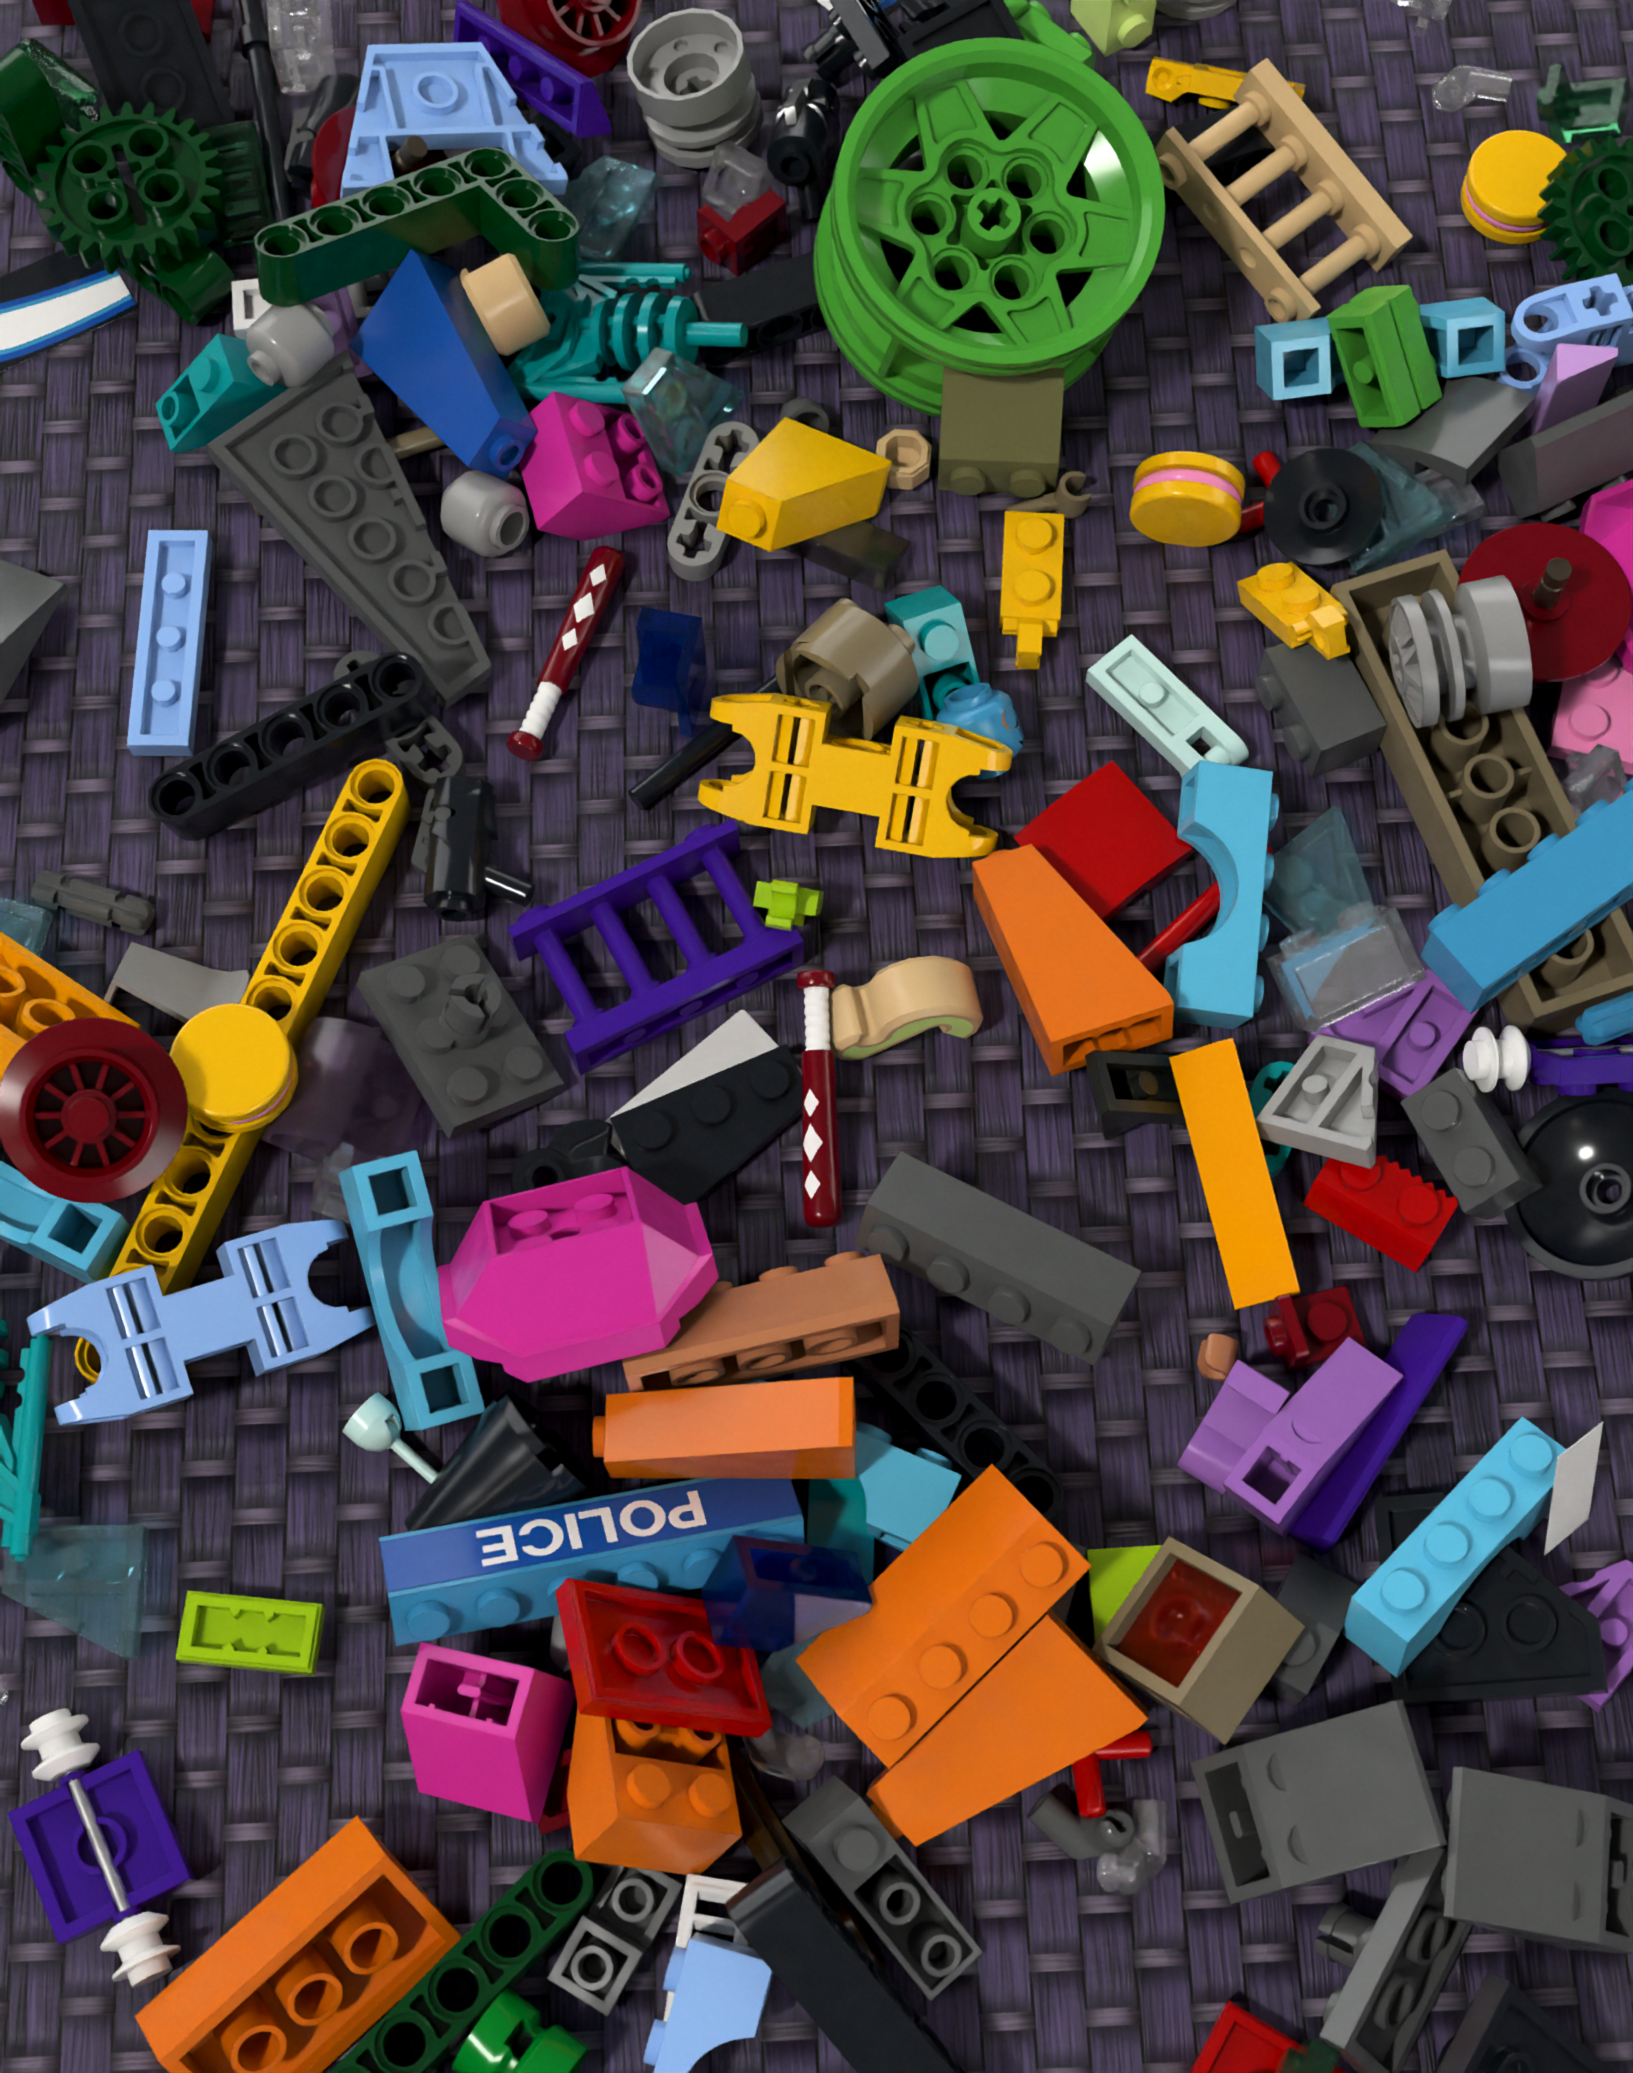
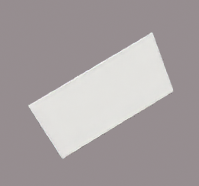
(1573, 1488)

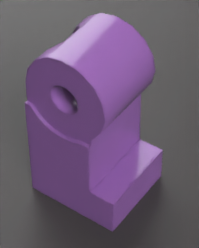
(1232, 1424)

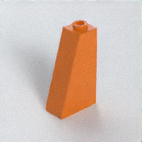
(1066, 964)
(732, 1431)
(1011, 1729)

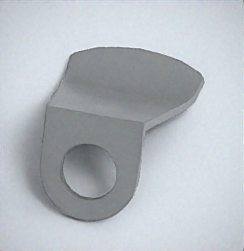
(175, 983)

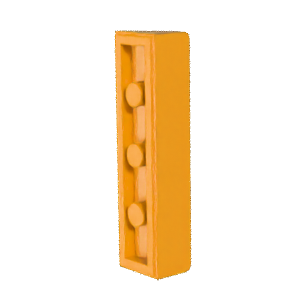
(1234, 1174)

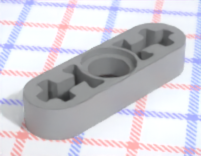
(707, 477)

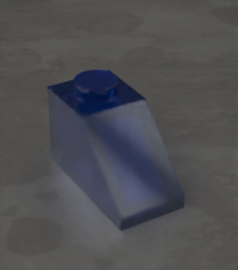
(781, 1593)

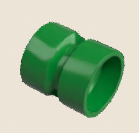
(514, 2028)

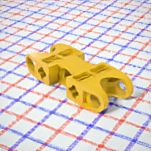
(853, 775)

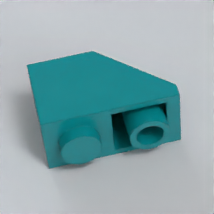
(212, 395)
(941, 645)

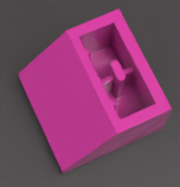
(590, 470)
(484, 1730)

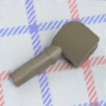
(1061, 501)

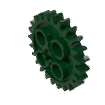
(87, 201)
(1592, 211)

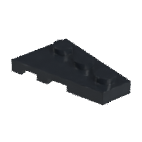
(712, 1126)

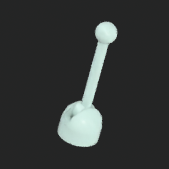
(379, 1427)

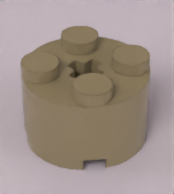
(853, 664)

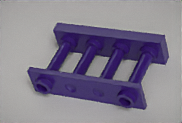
(654, 1005)

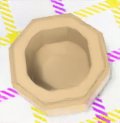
(909, 458)

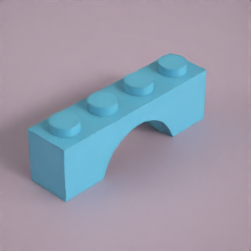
(1303, 360)
(1227, 820)
(61, 1232)
(395, 1247)
(901, 1488)
(1430, 1571)

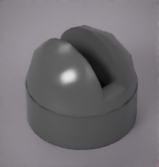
(811, 410)

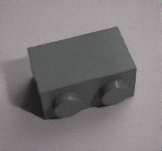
(1321, 706)
(1471, 1145)

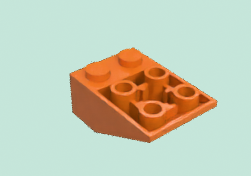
(650, 1795)

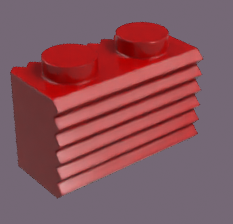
(1382, 1207)

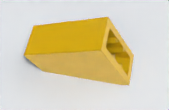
(800, 487)

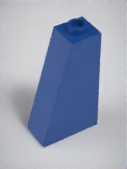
(444, 365)

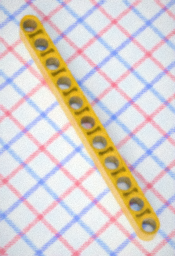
(272, 985)

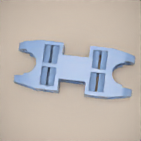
(1576, 313)
(152, 1336)

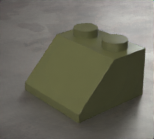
(1000, 432)

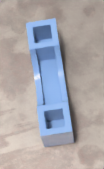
(716, 2000)

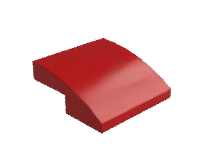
(1106, 841)

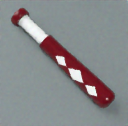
(571, 642)
(820, 1122)

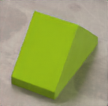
(1110, 1582)

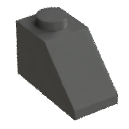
(1320, 1603)

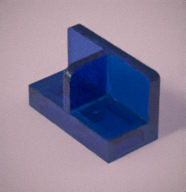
(671, 665)

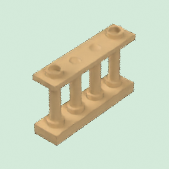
(1320, 164)

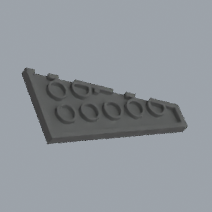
(345, 507)

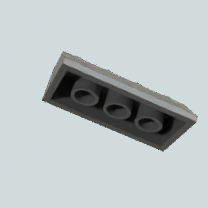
(1569, 459)
(997, 1258)

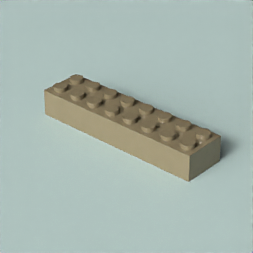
(1481, 800)

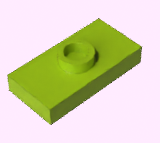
(251, 1633)

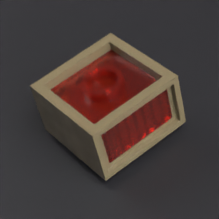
(1198, 1639)

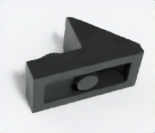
(1132, 1090)

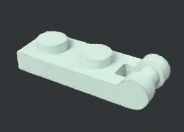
(1162, 707)

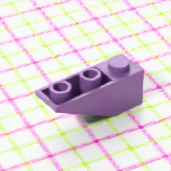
(1311, 1436)

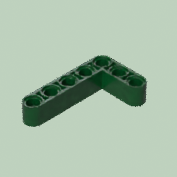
(31, 123)
(424, 211)
(476, 1953)

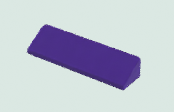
(535, 74)
(1419, 1356)

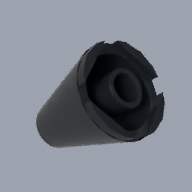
(502, 1468)

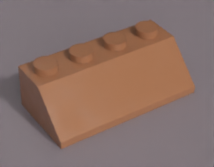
(776, 1327)

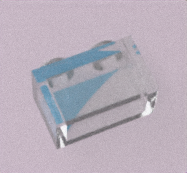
(1345, 966)

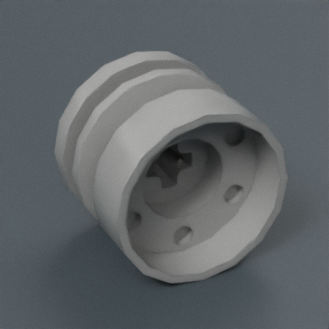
(694, 86)
(1474, 649)

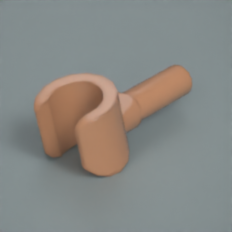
(1217, 1356)

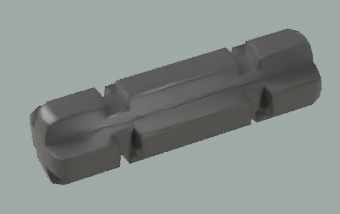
(93, 902)

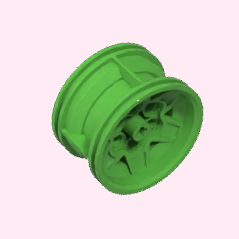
(1057, 130)

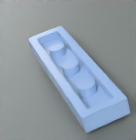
(170, 643)

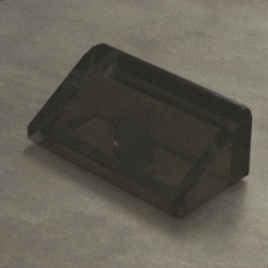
(856, 552)

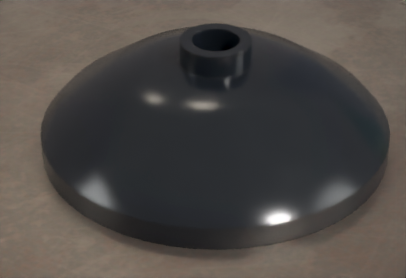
(1578, 1153)

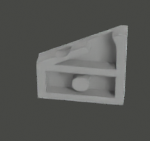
(1327, 1103)

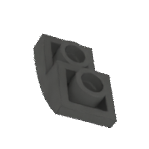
(616, 1935)

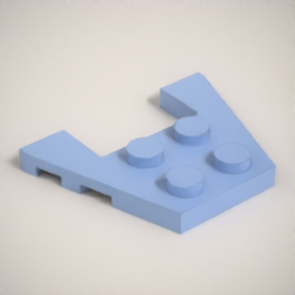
(447, 98)

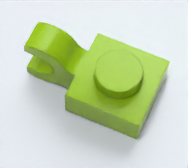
(787, 903)

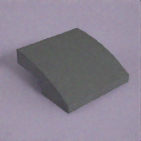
(1459, 429)

